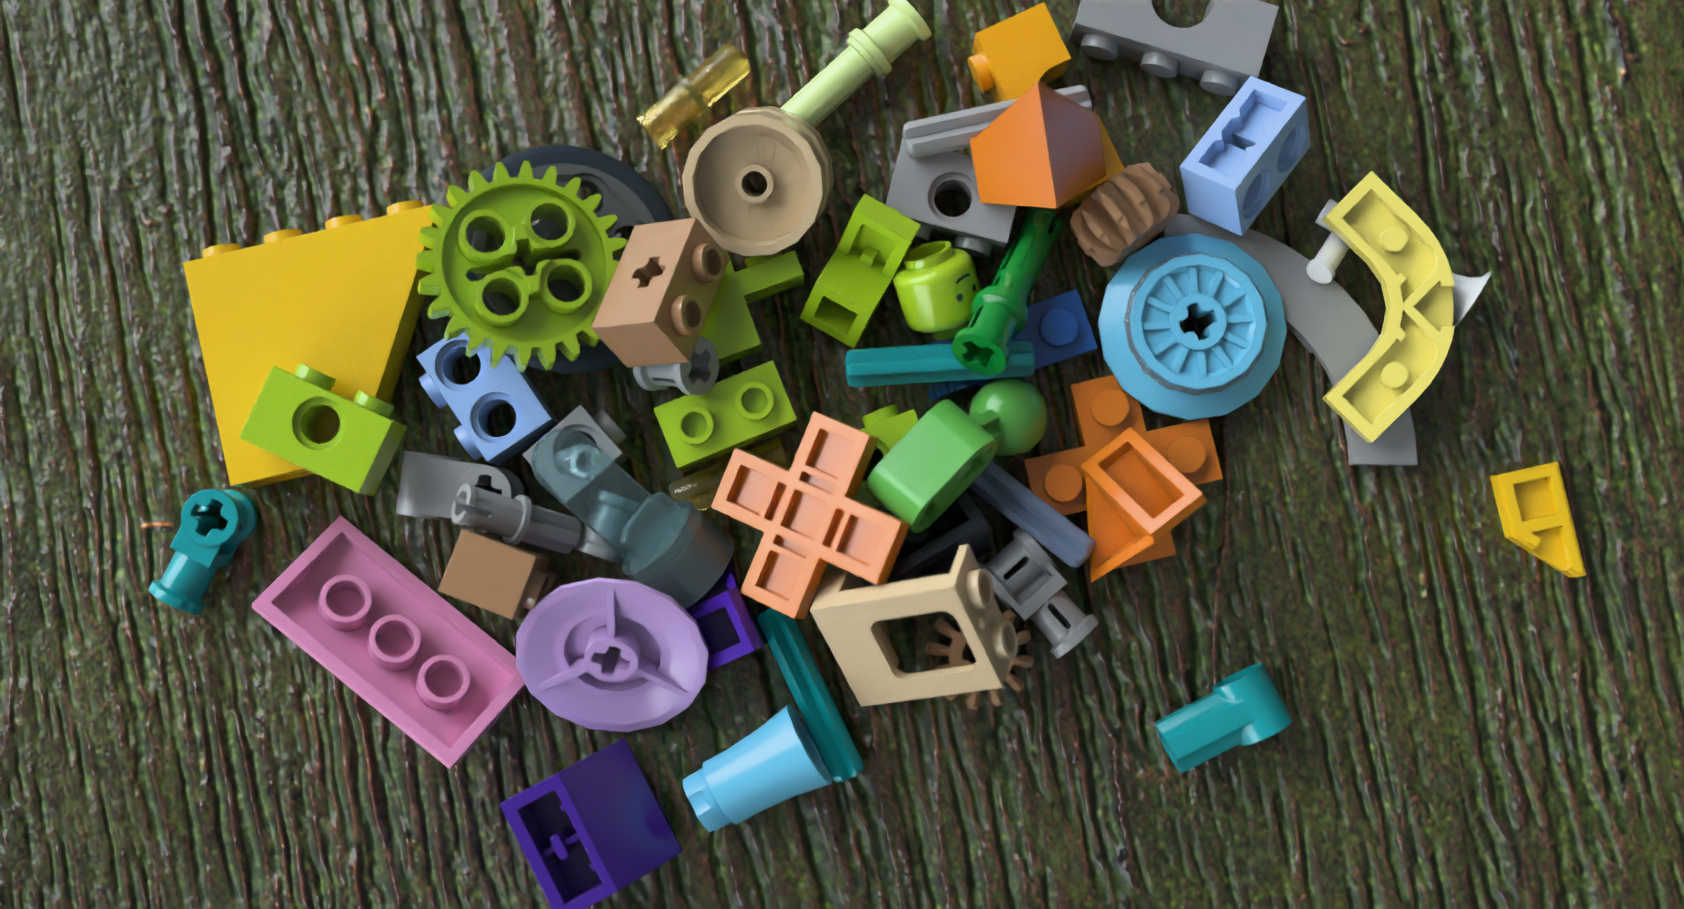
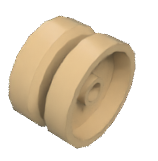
(790, 159)

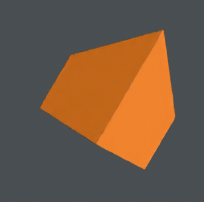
(1038, 151)
(1132, 500)

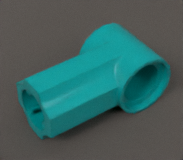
(1237, 712)

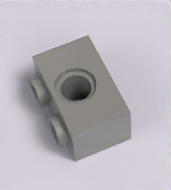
(917, 183)

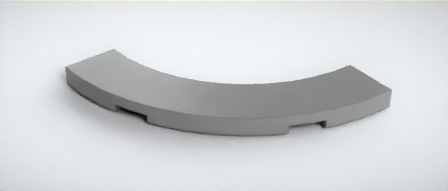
(1325, 323)

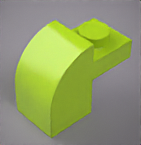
(860, 271)
(729, 319)

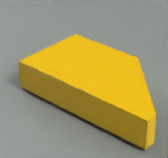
(1538, 516)

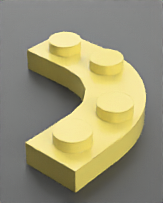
(1417, 303)

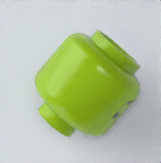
(937, 289)

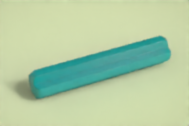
(927, 365)
(811, 695)

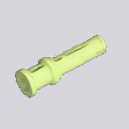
(867, 55)

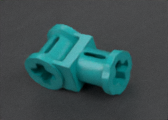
(203, 546)

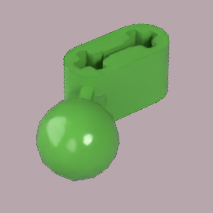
(953, 448)

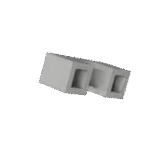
(1217, 51)

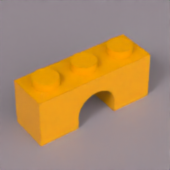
(1019, 54)

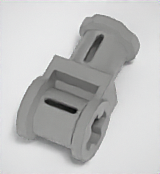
(1033, 588)

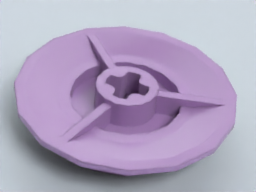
(577, 677)

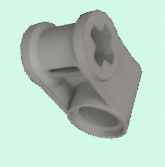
(432, 482)

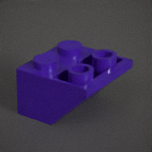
(591, 828)

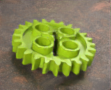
(506, 211)

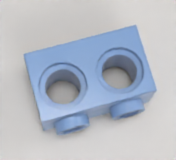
(1246, 155)
(478, 398)

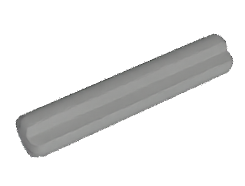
(954, 129)

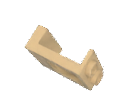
(853, 632)

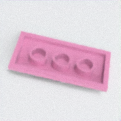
(393, 641)

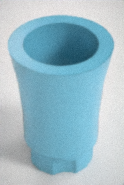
(757, 772)

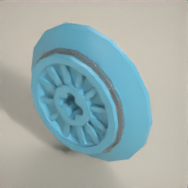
(1175, 369)

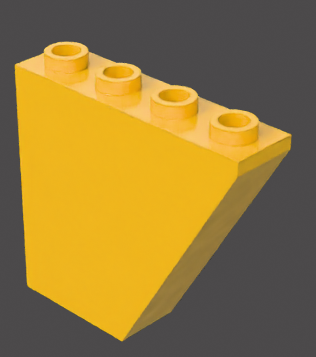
(317, 299)

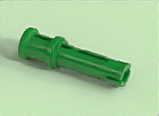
(1002, 307)

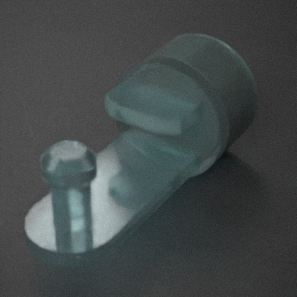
(661, 540)

